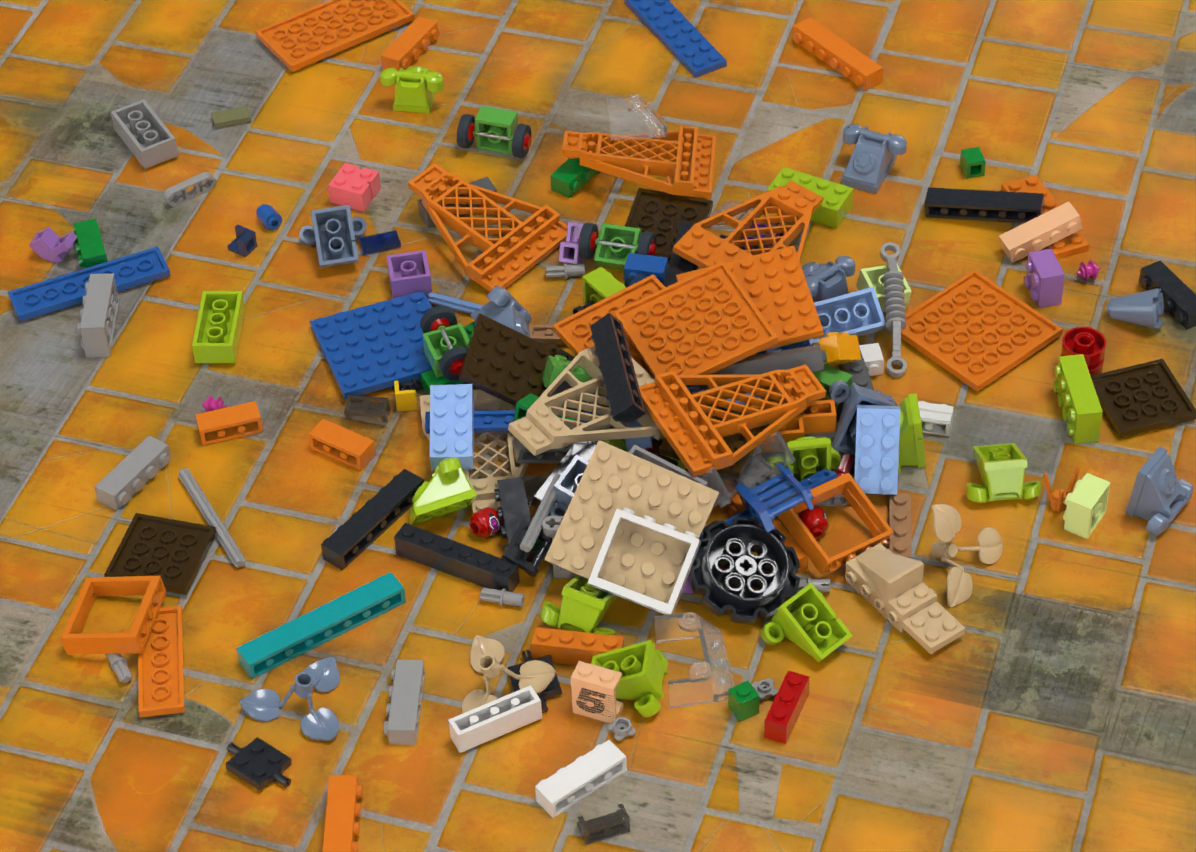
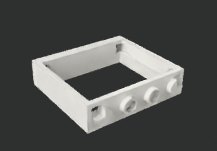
(635, 597)

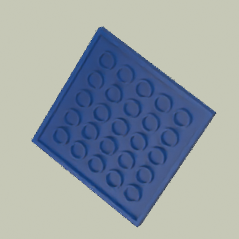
(375, 344)

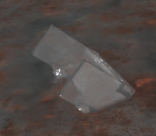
(634, 119)
(760, 466)
(708, 679)

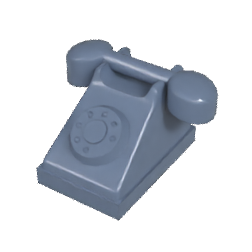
(871, 157)
(334, 235)
(828, 279)
(505, 310)
(851, 397)
(567, 485)
(1158, 493)

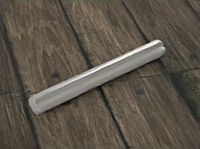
(541, 513)

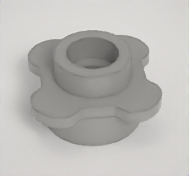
(765, 689)
(621, 723)

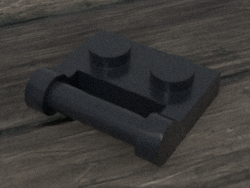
(516, 555)

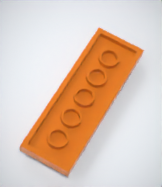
(1065, 247)
(162, 666)

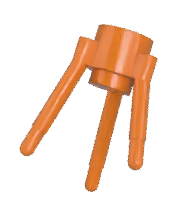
(1058, 497)

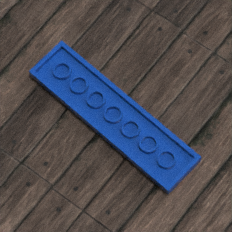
(678, 35)
(70, 288)

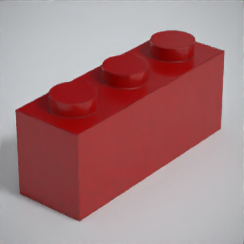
(786, 707)

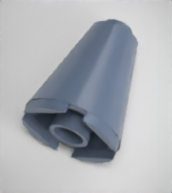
(1138, 308)

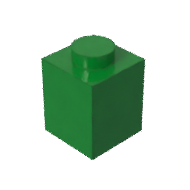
(972, 162)
(743, 701)

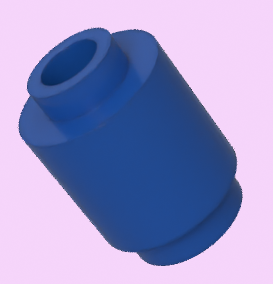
(269, 217)

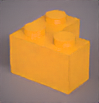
(840, 348)

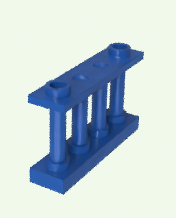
(786, 489)

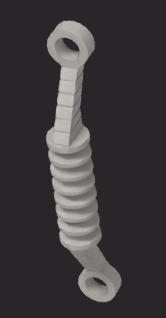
(894, 306)

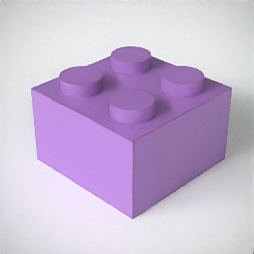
(409, 273)
(1044, 278)

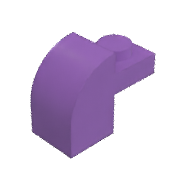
(51, 246)
(569, 249)

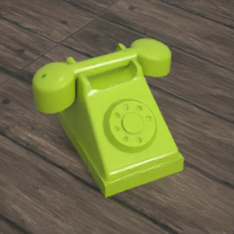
(414, 87)
(911, 435)
(812, 456)
(1002, 474)
(444, 493)
(580, 608)
(807, 623)
(641, 674)

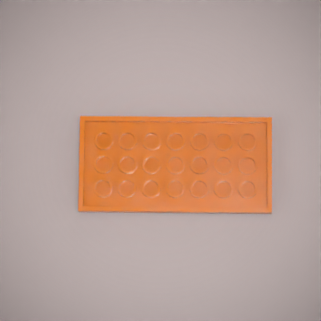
(331, 29)

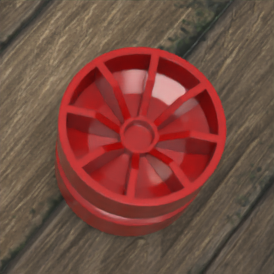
(1086, 342)

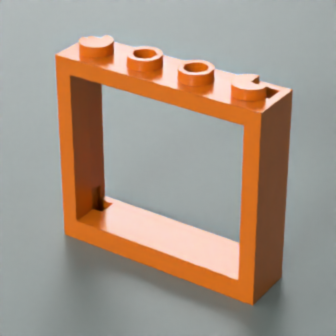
(860, 503)
(114, 643)

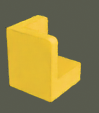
(406, 399)

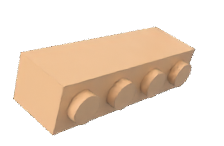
(1041, 232)

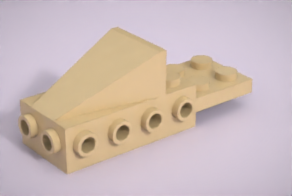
(898, 592)

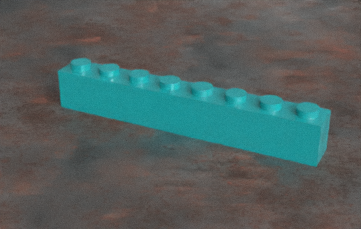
(321, 625)

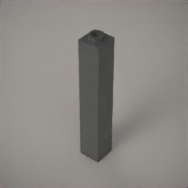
(778, 360)

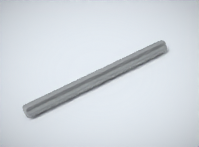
(212, 518)

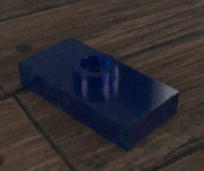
(379, 242)

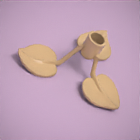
(946, 524)
(486, 659)

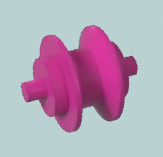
(1086, 271)
(211, 404)

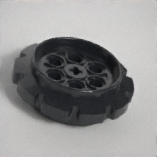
(744, 570)

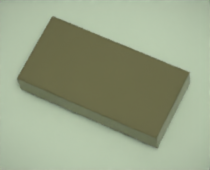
(231, 117)

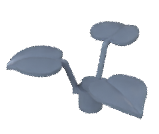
(319, 725)

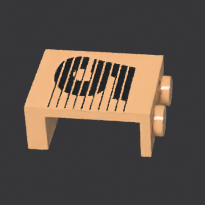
(595, 692)

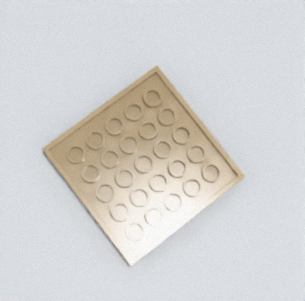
(637, 556)

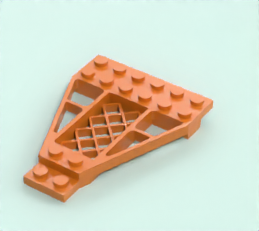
(688, 160)
(791, 201)
(502, 258)
(700, 438)

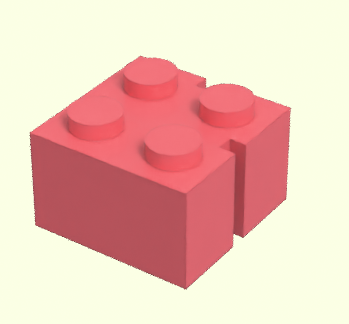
(354, 187)

